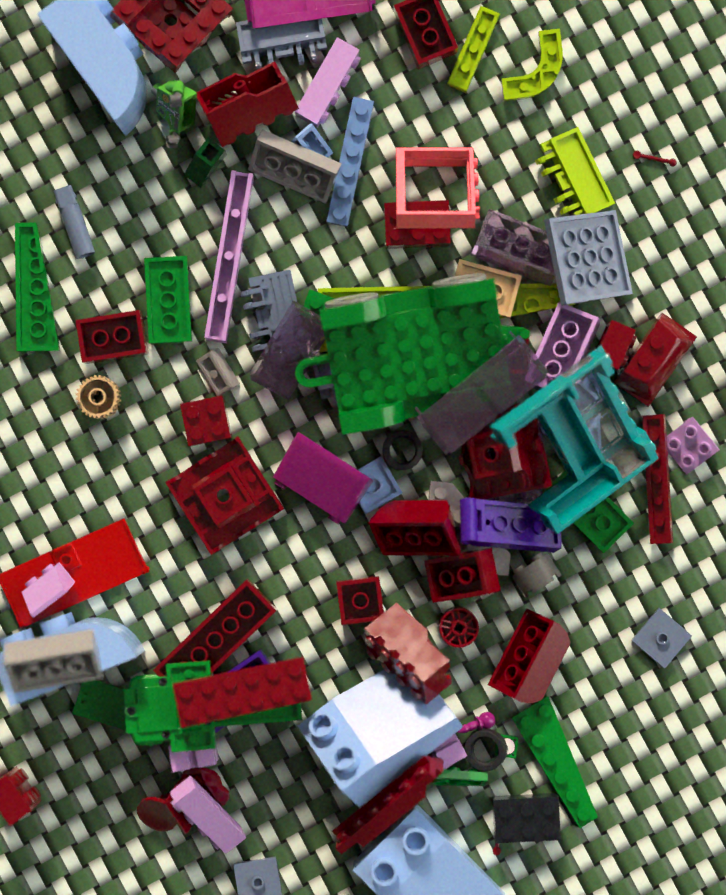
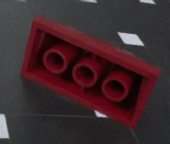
(654, 359)
(415, 528)
(531, 658)

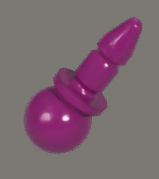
(485, 720)

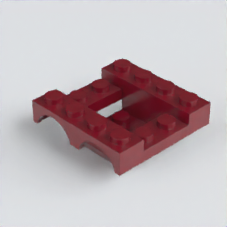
(174, 42)
(513, 469)
(219, 521)

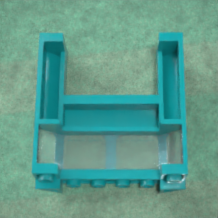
(589, 434)

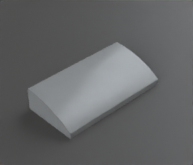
(294, 166)

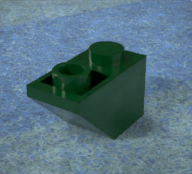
(205, 162)

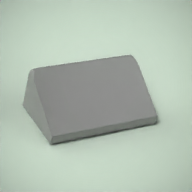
(217, 372)

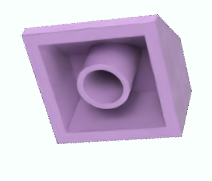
(47, 588)

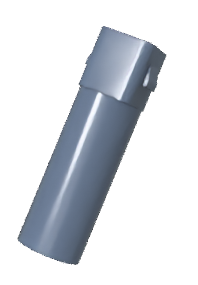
(74, 222)

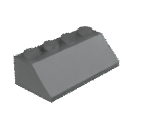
(52, 660)

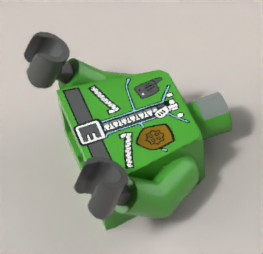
(176, 106)

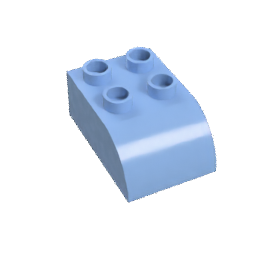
(101, 56)
(114, 642)

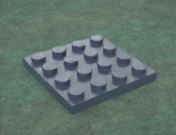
(588, 257)

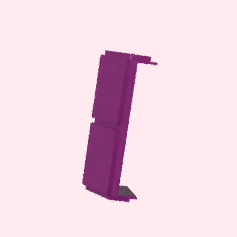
(277, 12)

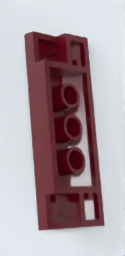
(388, 804)

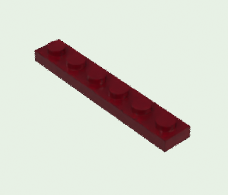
(658, 482)

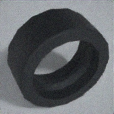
(402, 434)
(502, 750)

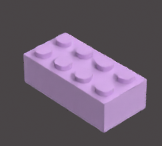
(566, 341)

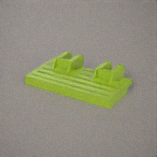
(578, 173)

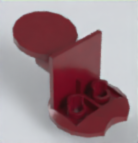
(161, 814)

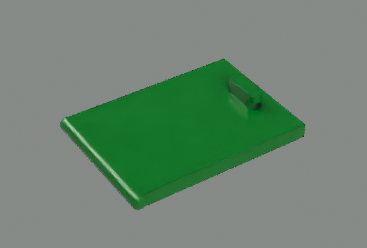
(101, 703)

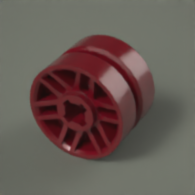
(468, 632)

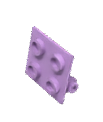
(690, 445)

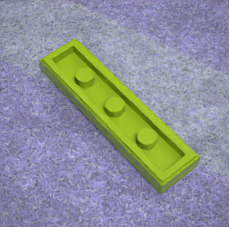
(473, 49)

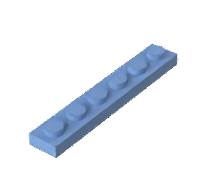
(351, 161)

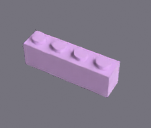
(327, 82)
(207, 815)

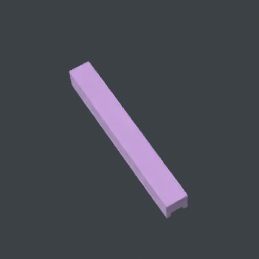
(229, 257)

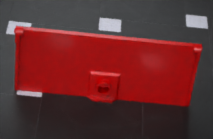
(93, 561)

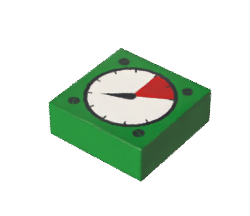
(512, 744)

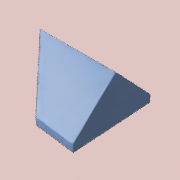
(312, 140)

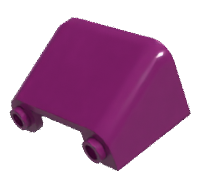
(322, 478)

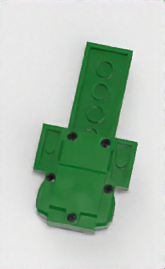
(154, 716)

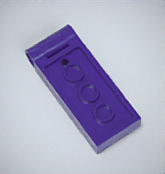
(505, 526)

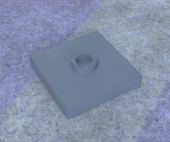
(661, 638)
(258, 877)

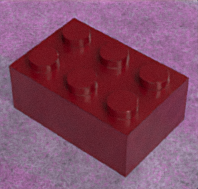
(425, 31)
(415, 237)
(112, 337)
(462, 575)
(17, 795)

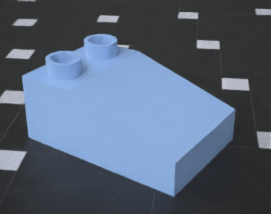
(376, 734)
(420, 859)

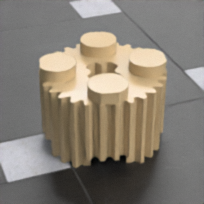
(92, 387)

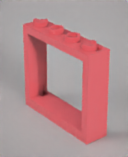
(437, 158)

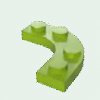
(544, 75)

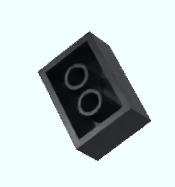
(526, 818)

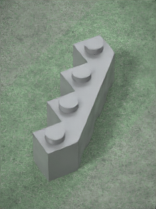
(449, 492)

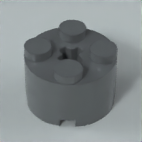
(536, 574)

